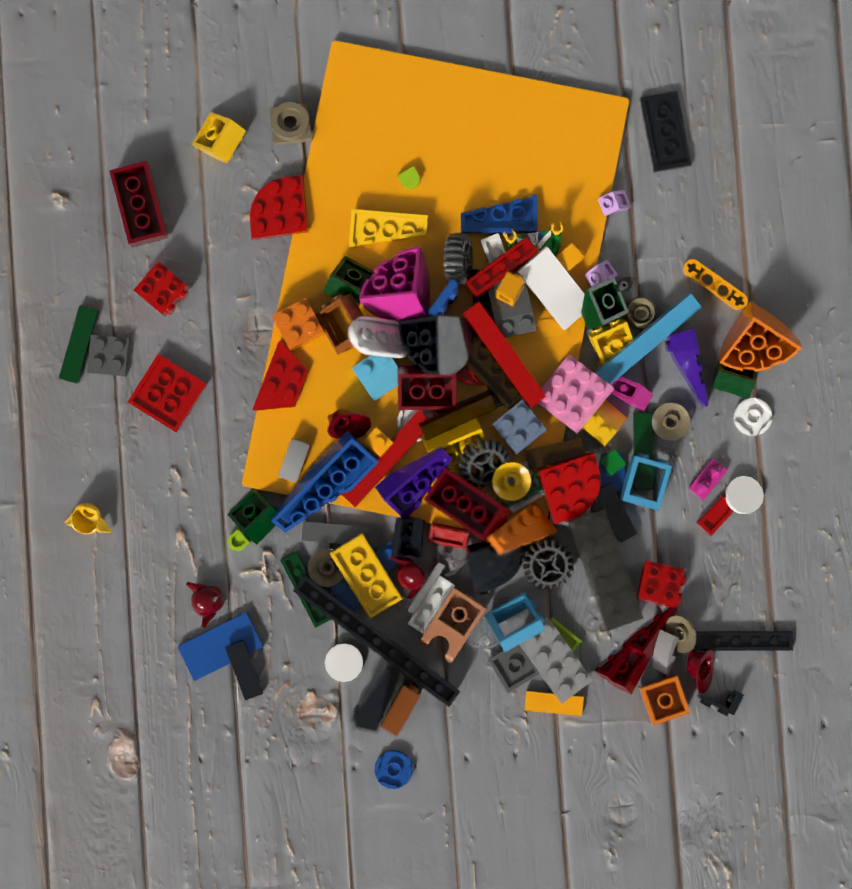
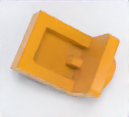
(377, 441)

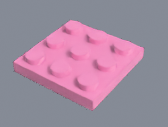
(574, 393)

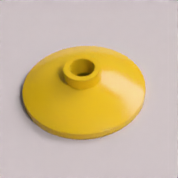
(516, 489)

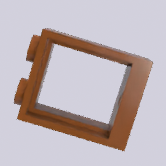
(330, 324)
(401, 708)

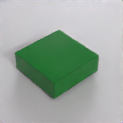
(612, 462)

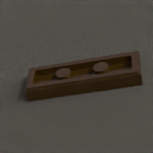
(554, 453)

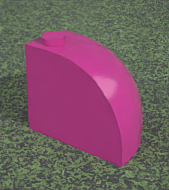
(399, 287)

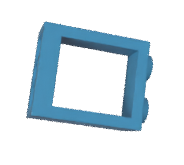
(643, 458)
(510, 609)

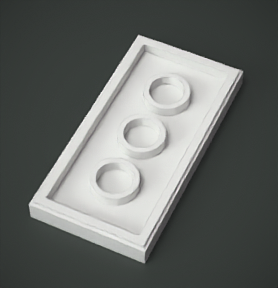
(553, 287)

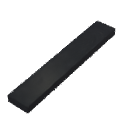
(744, 641)

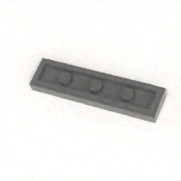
(338, 533)

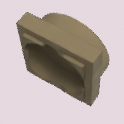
(299, 133)

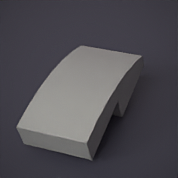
(293, 460)
(663, 652)

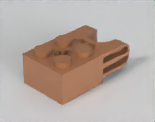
(451, 627)

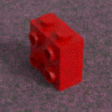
(162, 289)
(660, 584)

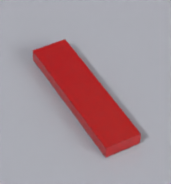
(499, 267)

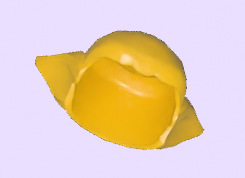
(87, 519)

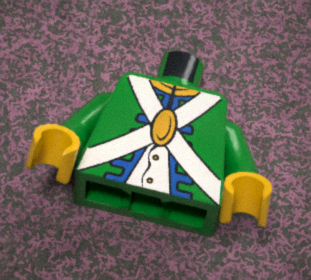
(539, 239)

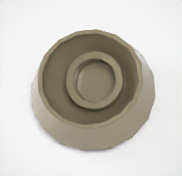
(646, 312)

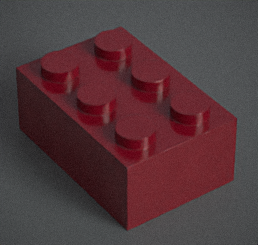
(425, 391)

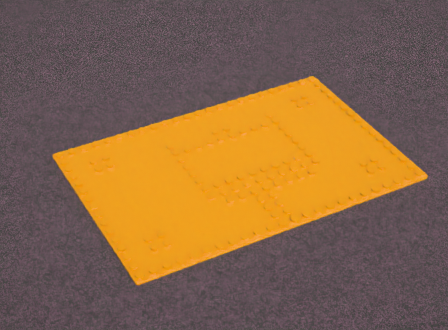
(475, 145)

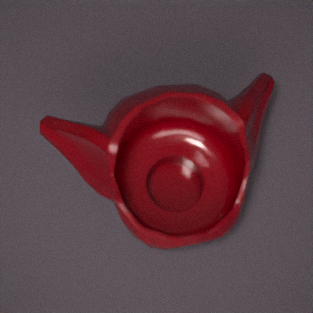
(409, 575)
(206, 601)

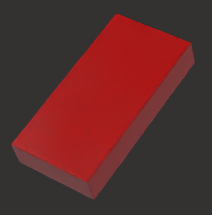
(715, 516)
(448, 535)

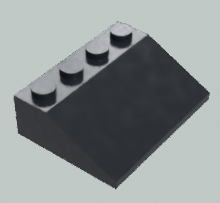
(369, 711)

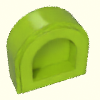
(409, 178)
(238, 540)

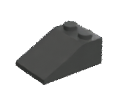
(511, 319)

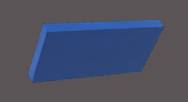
(208, 650)

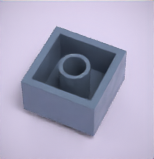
(519, 427)

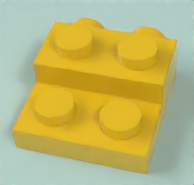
(610, 339)

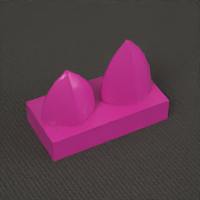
(707, 479)

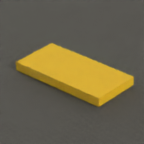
(366, 575)

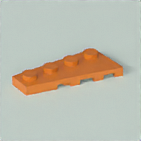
(523, 529)

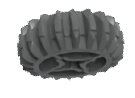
(458, 258)
(478, 455)
(544, 571)

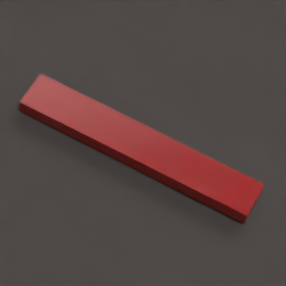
(504, 354)
(402, 443)

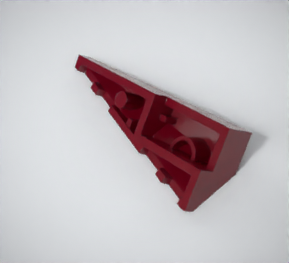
(630, 662)

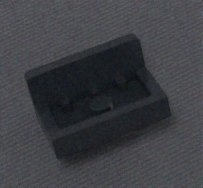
(408, 536)

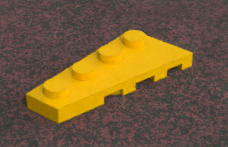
(380, 226)

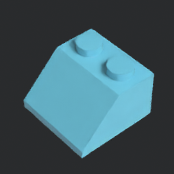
(377, 375)

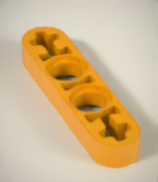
(716, 282)

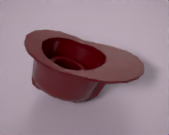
(344, 420)
(701, 668)

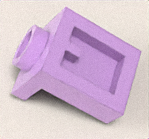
(614, 202)
(600, 273)

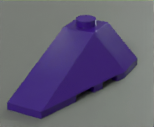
(683, 351)
(407, 486)

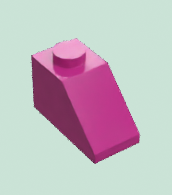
(631, 393)

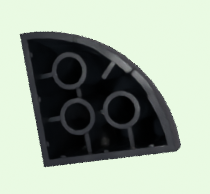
(437, 343)
(490, 568)

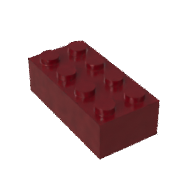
(139, 204)
(467, 505)

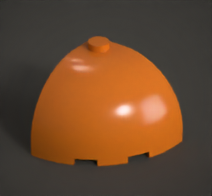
(758, 341)

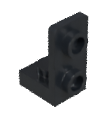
(733, 701)

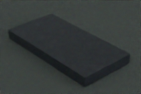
(665, 131)

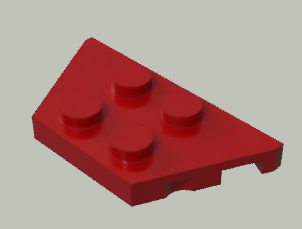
(282, 381)

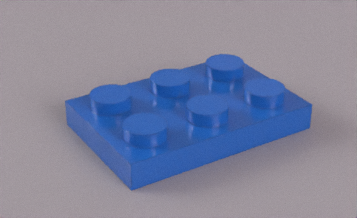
(449, 295)

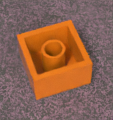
(298, 324)
(664, 699)

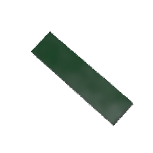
(78, 344)
(643, 444)
(296, 570)

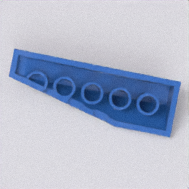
(330, 477)

